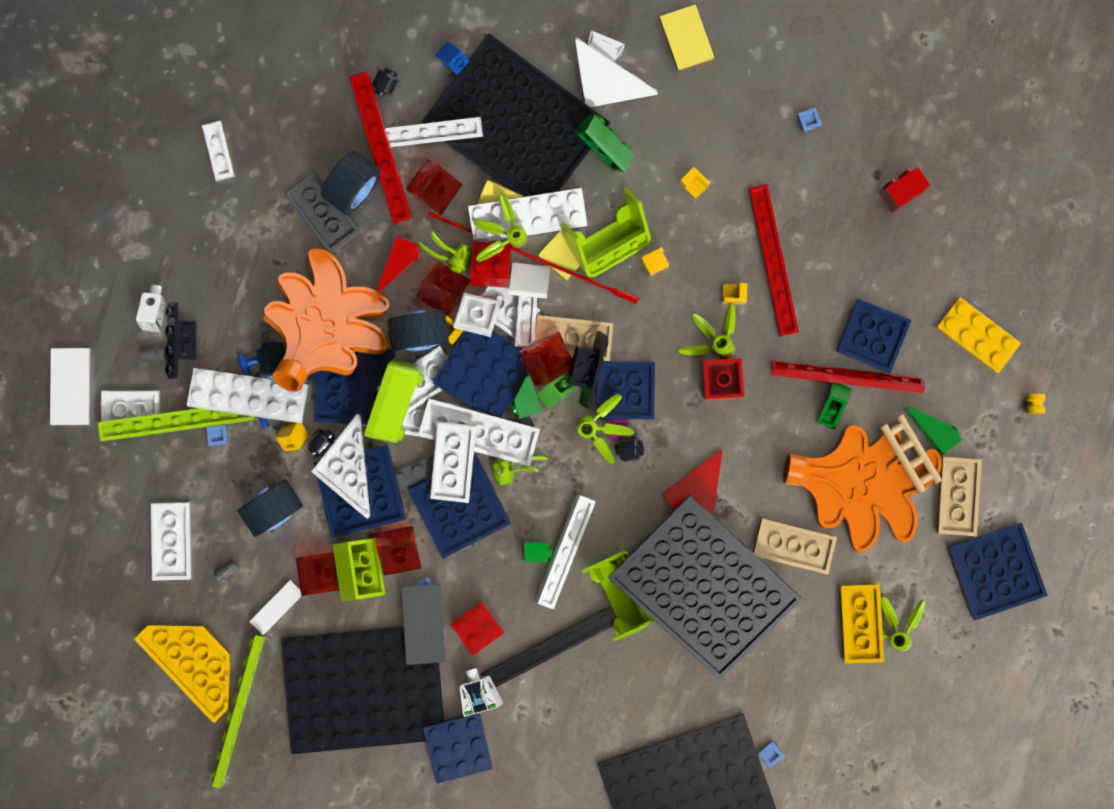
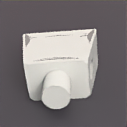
(608, 47)

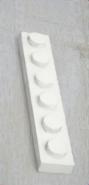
(435, 132)
(565, 551)

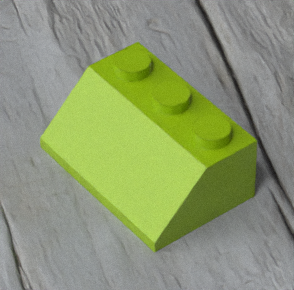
(358, 570)

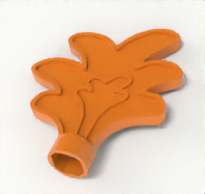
(323, 321)
(860, 485)

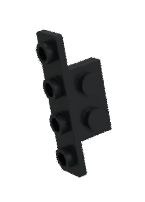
(180, 340)
(586, 368)

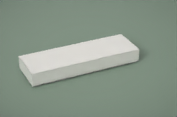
(218, 150)
(525, 321)
(276, 607)

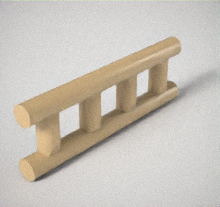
(899, 450)

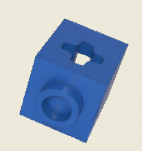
(451, 58)

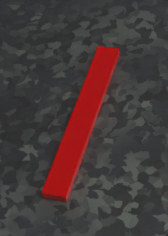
(380, 147)
(773, 260)
(847, 376)

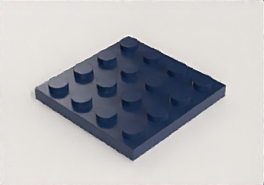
(482, 372)
(344, 396)
(383, 495)
(460, 524)
(997, 571)

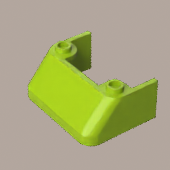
(612, 243)
(393, 400)
(629, 614)

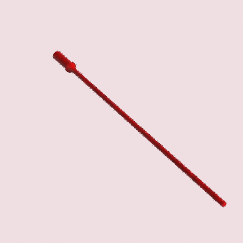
(616, 291)

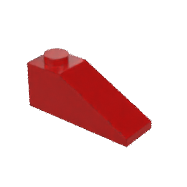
(399, 261)

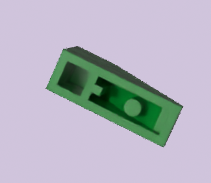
(939, 433)

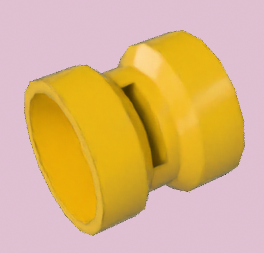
(1035, 403)

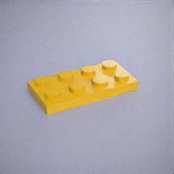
(978, 335)
(862, 624)

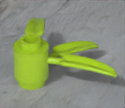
(496, 229)
(460, 255)
(722, 344)
(612, 429)
(504, 473)
(892, 620)

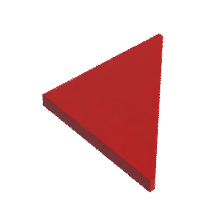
(700, 483)

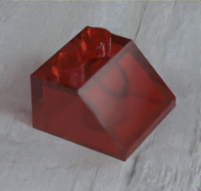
(433, 186)
(443, 288)
(546, 359)
(398, 550)
(317, 574)

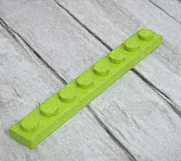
(166, 423)
(235, 718)

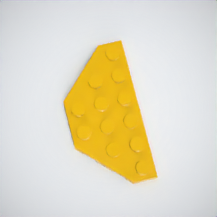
(193, 662)

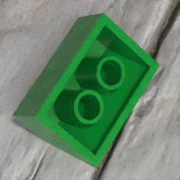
(605, 143)

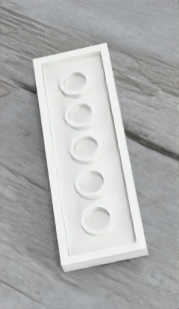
(533, 213)
(245, 396)
(493, 435)

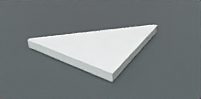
(606, 80)
(345, 467)

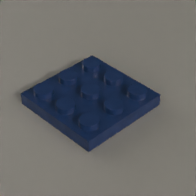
(874, 336)
(634, 383)
(457, 747)

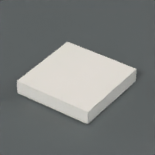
(529, 280)
(477, 314)

